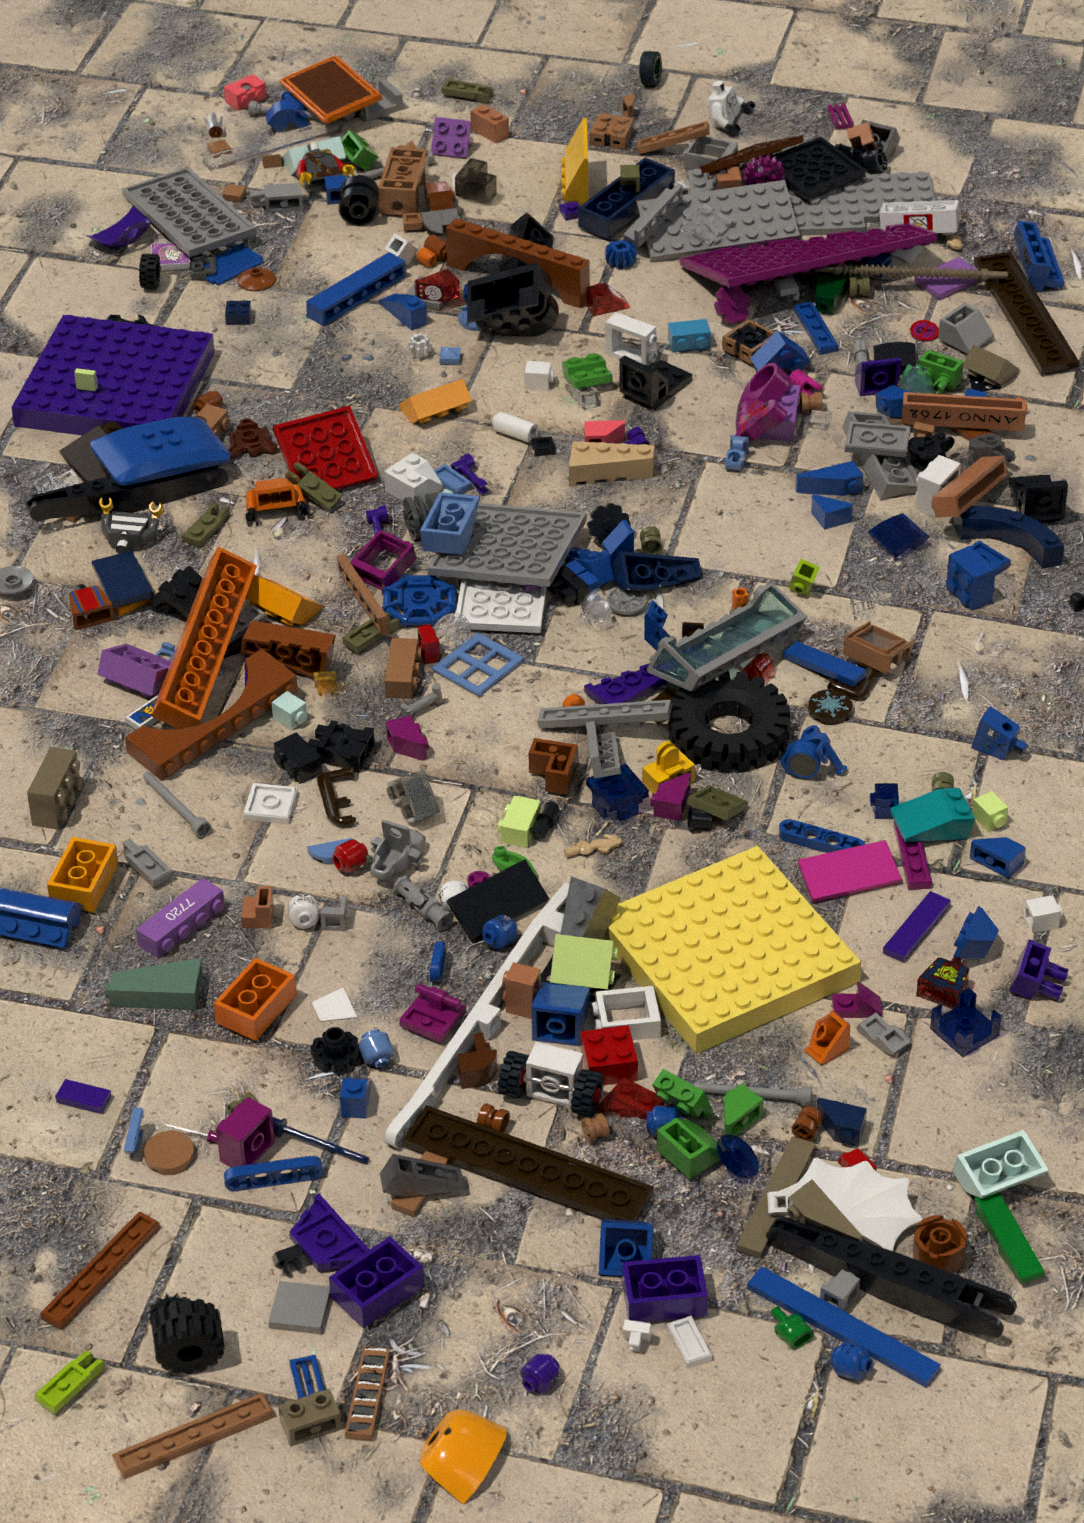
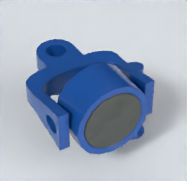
(806, 754)

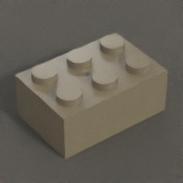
(54, 788)

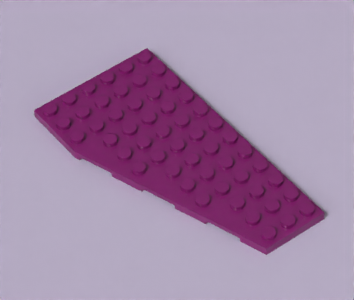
(783, 257)

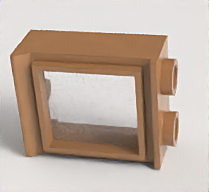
(876, 647)

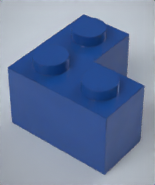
(781, 351)

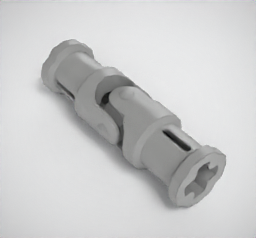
(423, 903)

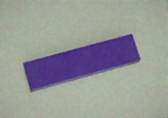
(916, 926)

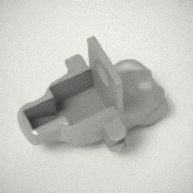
(396, 850)

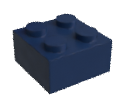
(238, 312)

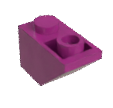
(406, 738)

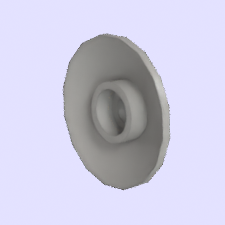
(15, 580)

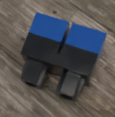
(573, 582)

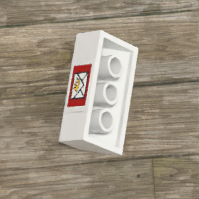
(931, 215)

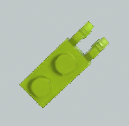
(69, 1382)

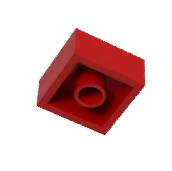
(429, 644)

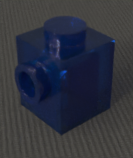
(884, 798)

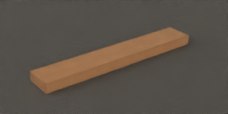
(363, 594)
(192, 1436)

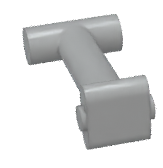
(435, 696)

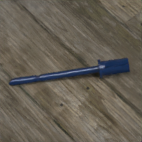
(280, 1127)

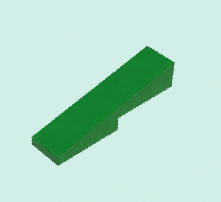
(1010, 1239)

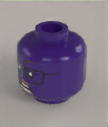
(540, 1373)

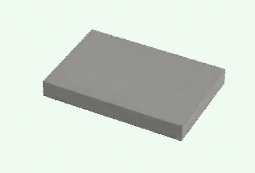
(877, 439)

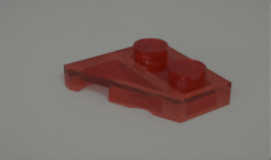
(629, 1100)

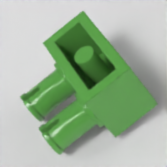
(944, 370)

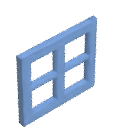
(495, 675)

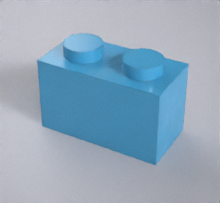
(689, 335)

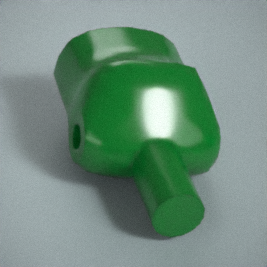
(791, 1328)

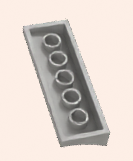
(887, 474)

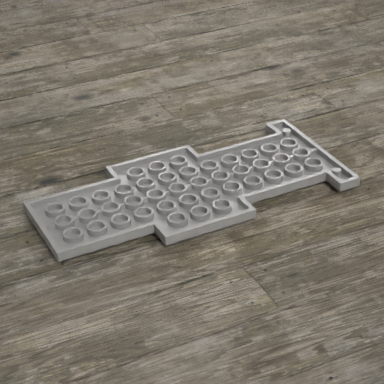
(845, 206)

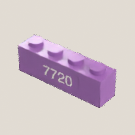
(180, 918)

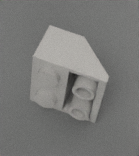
(964, 328)

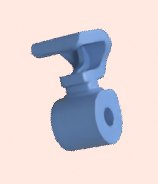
(736, 455)

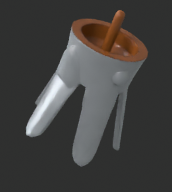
(215, 128)

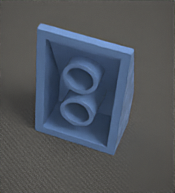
(450, 523)

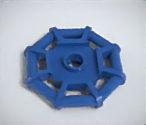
(419, 587)

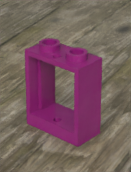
(375, 576)

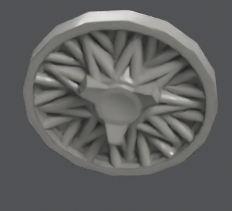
(626, 601)

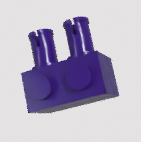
(1029, 973)

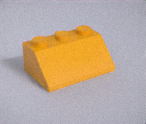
(436, 402)
(281, 601)

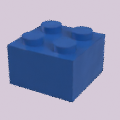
(970, 578)

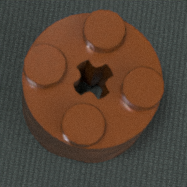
(940, 1243)

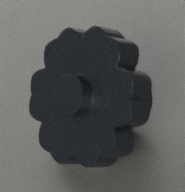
(605, 521)
(335, 1050)

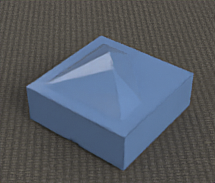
(450, 355)

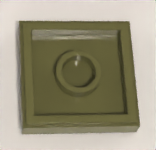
(717, 802)

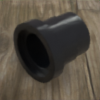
(698, 819)

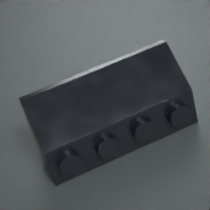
(528, 229)

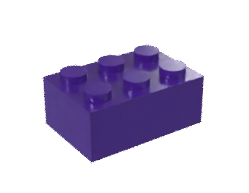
(376, 1282)
(664, 1288)

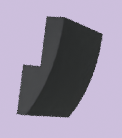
(892, 350)

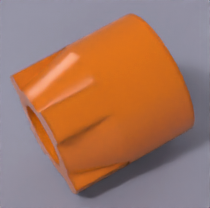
(426, 257)
(739, 598)

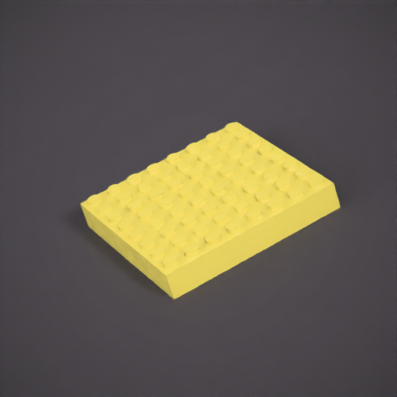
(730, 949)

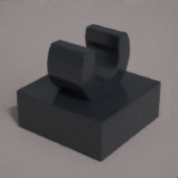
(287, 1256)

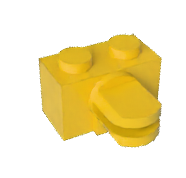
(668, 765)

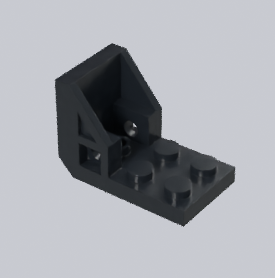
(651, 384)
(1039, 496)

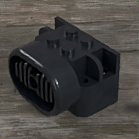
(513, 302)

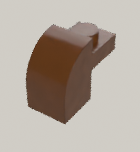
(478, 1066)

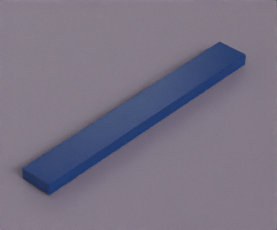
(844, 1326)

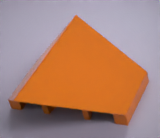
(829, 1038)

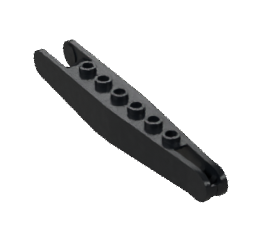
(85, 497)
(896, 1277)

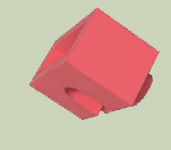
(239, 97)

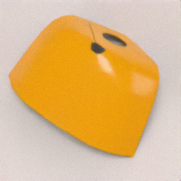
(464, 1455)

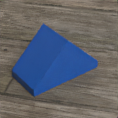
(830, 511)

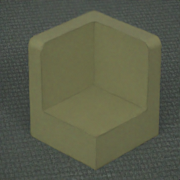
(630, 176)

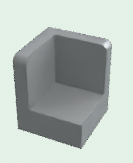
(335, 917)

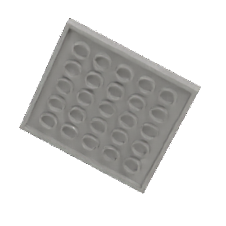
(513, 546)

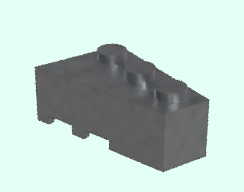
(588, 910)

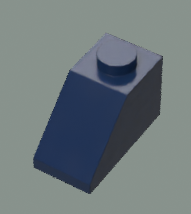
(843, 1121)

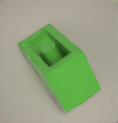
(741, 1109)

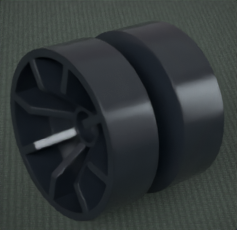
(359, 200)

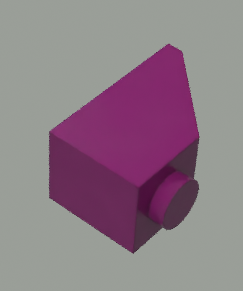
(672, 797)

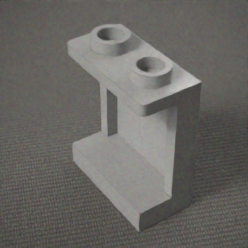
(391, 102)

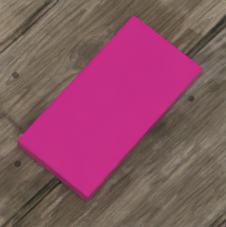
(849, 871)

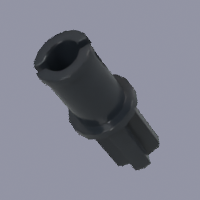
(545, 820)

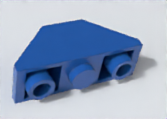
(975, 935)

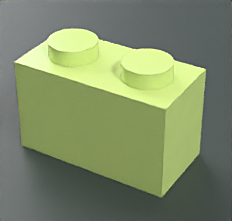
(519, 821)

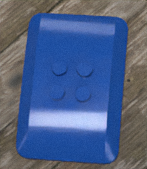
(159, 450)

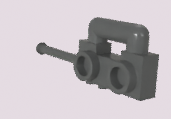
(197, 270)

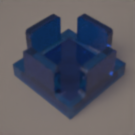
(618, 792)

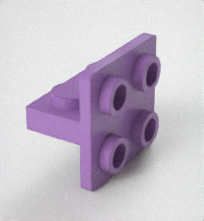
(451, 137)

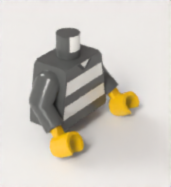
(129, 530)

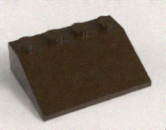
(81, 456)

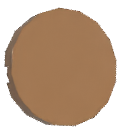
(169, 1152)

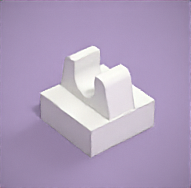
(636, 1333)

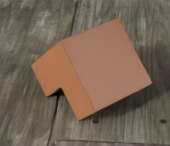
(862, 136)
(729, 180)
(258, 910)

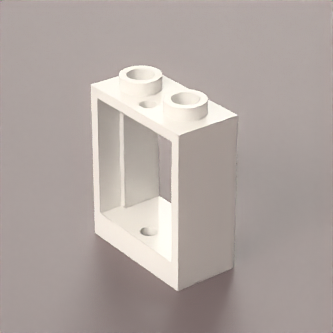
(613, 338)
(629, 997)

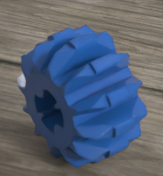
(620, 254)

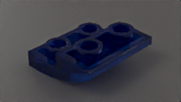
(898, 535)

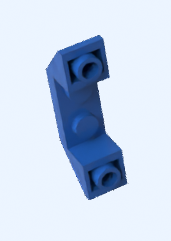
(653, 625)

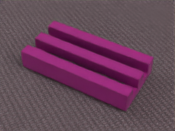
(839, 110)

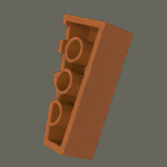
(293, 647)

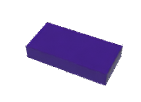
(83, 1096)

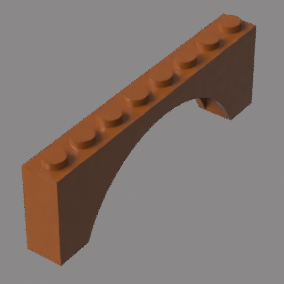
(568, 272)
(169, 750)

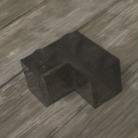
(475, 182)
(415, 795)

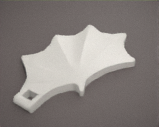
(868, 1200)

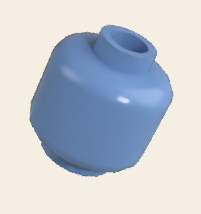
(376, 1048)

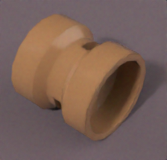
(811, 402)

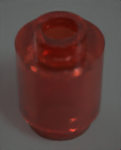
(759, 666)

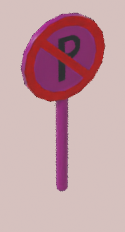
(924, 330)

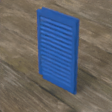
(232, 263)

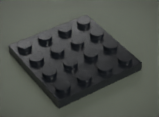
(817, 168)

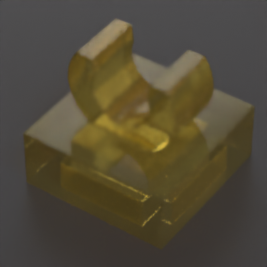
(325, 679)

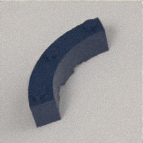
(1013, 529)

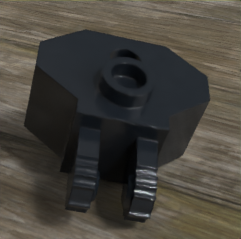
(928, 448)

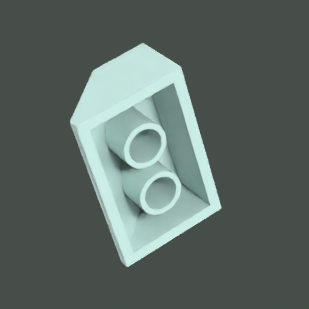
(294, 155)
(999, 1165)

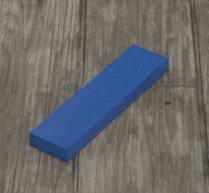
(816, 328)
(825, 663)

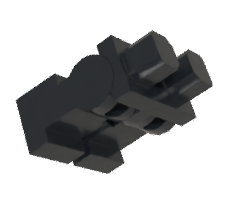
(343, 744)

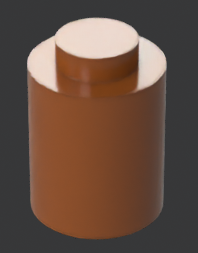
(437, 246)

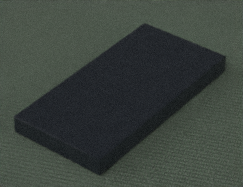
(505, 893)

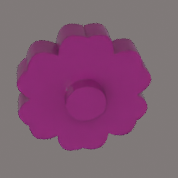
(732, 305)

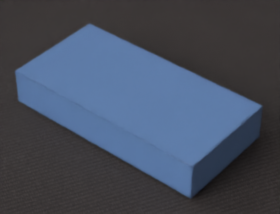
(453, 480)

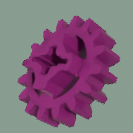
(763, 171)

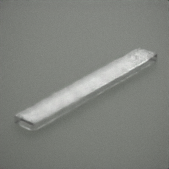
(271, 145)

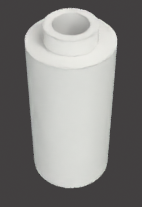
(515, 427)

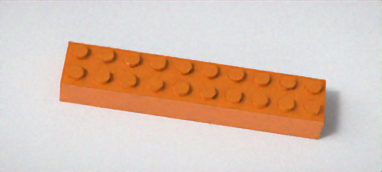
(204, 640)

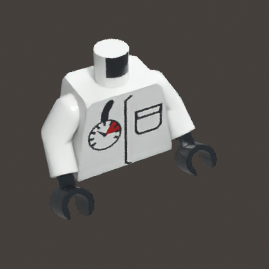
(725, 106)

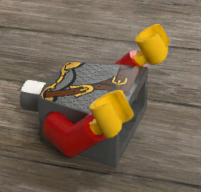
(319, 164)

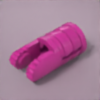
(805, 382)

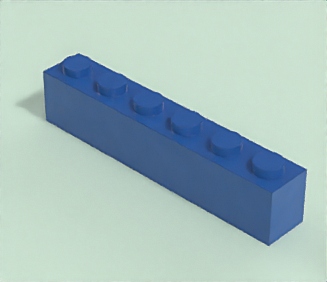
(356, 289)

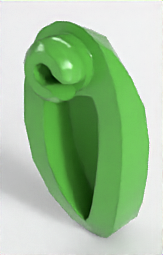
(505, 859)

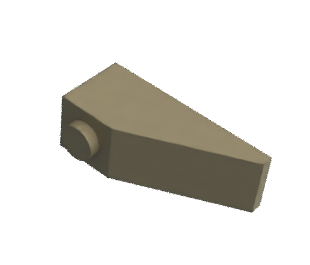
(815, 1209)

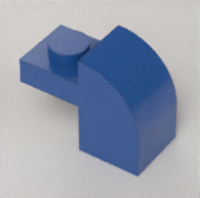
(285, 112)

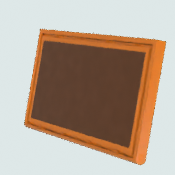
(331, 89)

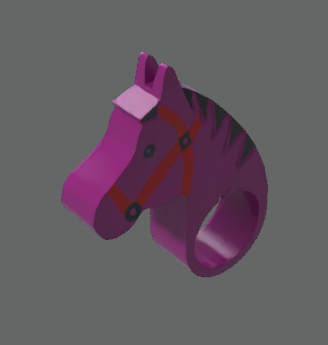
(759, 404)

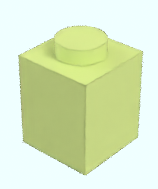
(990, 811)

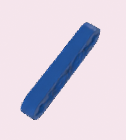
(822, 836)
(236, 1177)

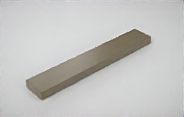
(785, 1175)

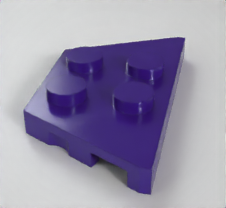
(326, 1237)

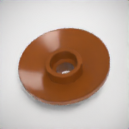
(256, 279)

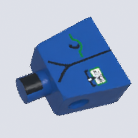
(997, 735)

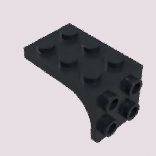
(179, 591)

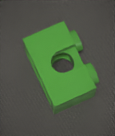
(357, 150)

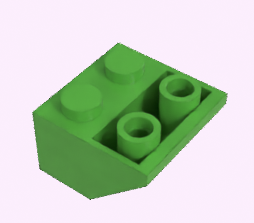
(687, 1146)

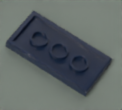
(122, 579)

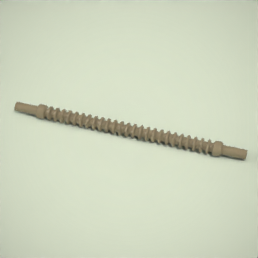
(984, 274)

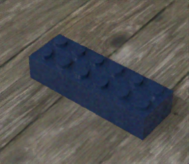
(617, 204)

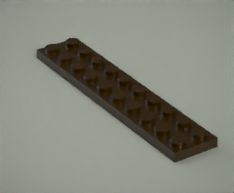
(1028, 314)
(528, 1166)

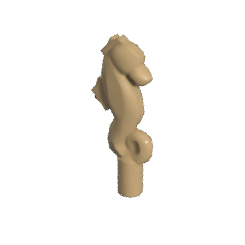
(954, 241)
(602, 845)

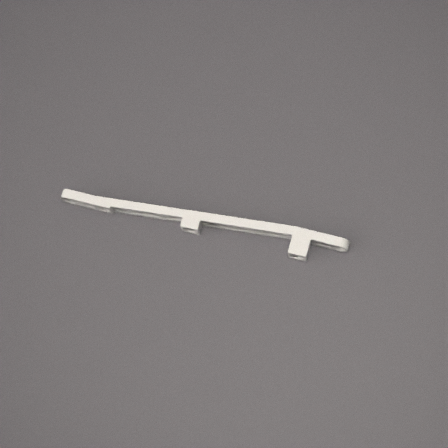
(483, 1017)

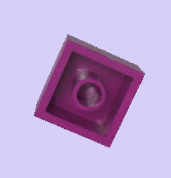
(245, 1134)

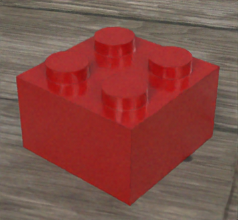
(610, 1053)

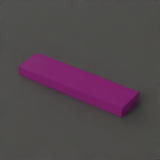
(913, 862)

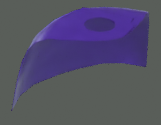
(123, 232)

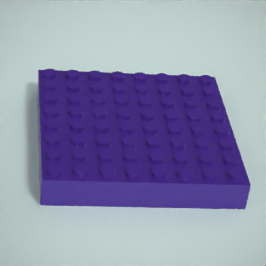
(139, 371)

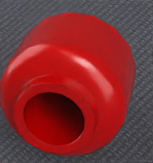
(350, 856)

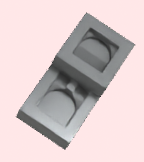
(882, 1035)

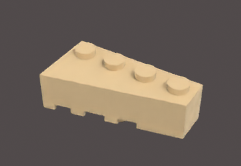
(609, 461)

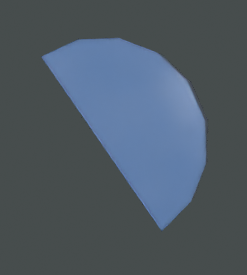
(462, 318)
(324, 851)
(134, 1134)

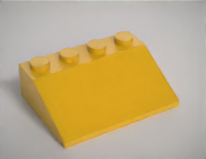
(575, 167)

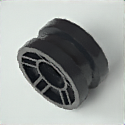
(875, 161)

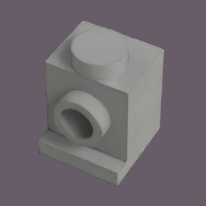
(841, 1290)

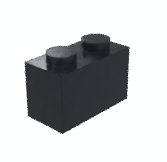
(297, 758)

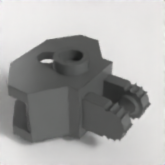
(989, 445)

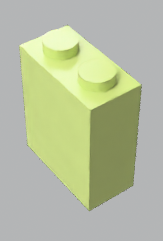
(583, 961)

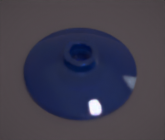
(737, 1156)

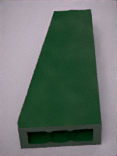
(831, 290)

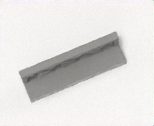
(654, 215)
(599, 754)

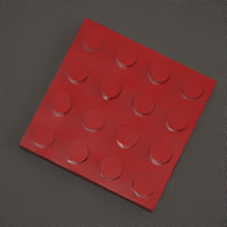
(328, 447)

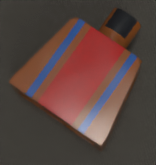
(89, 607)

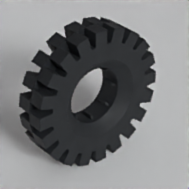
(751, 701)

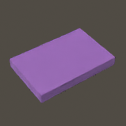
(942, 287)

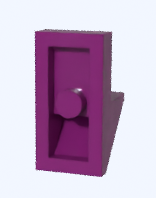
(857, 1005)

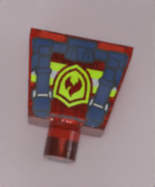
(943, 981)

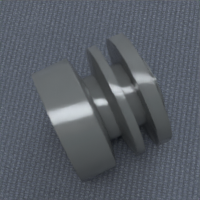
(416, 512)

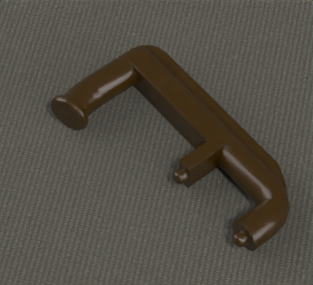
(862, 688)
(328, 797)

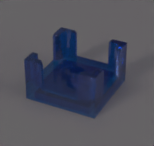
(965, 1026)

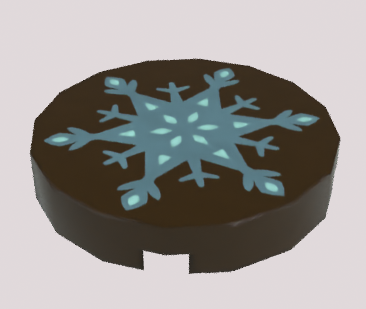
(830, 706)

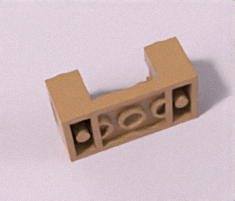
(401, 180)

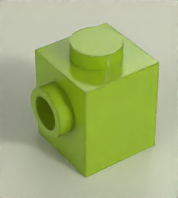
(803, 577)

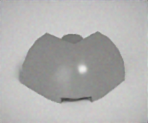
(438, 220)

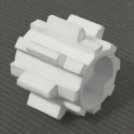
(419, 346)

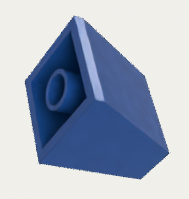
(559, 1013)

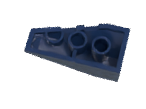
(653, 571)

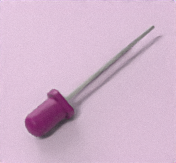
(212, 1136)

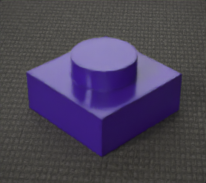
(569, 210)

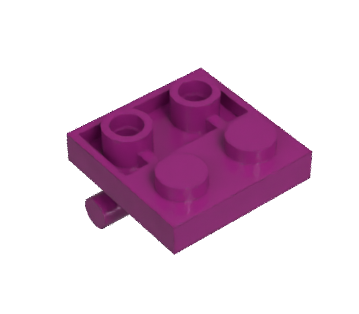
(432, 1013)

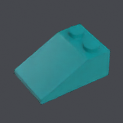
(934, 816)

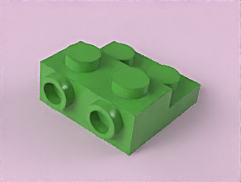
(586, 371)
(682, 1094)

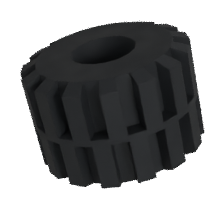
(188, 1336)

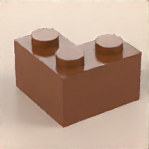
(555, 761)

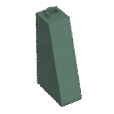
(157, 986)

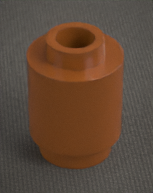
(211, 398)

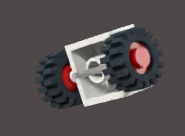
(552, 1076)

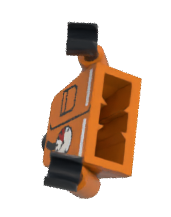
(272, 495)

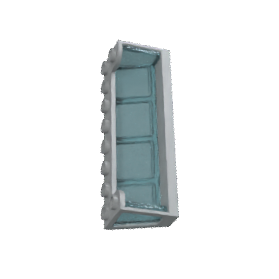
(729, 641)

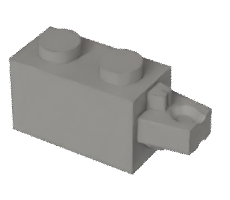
(279, 198)

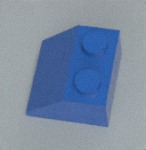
(624, 1242)

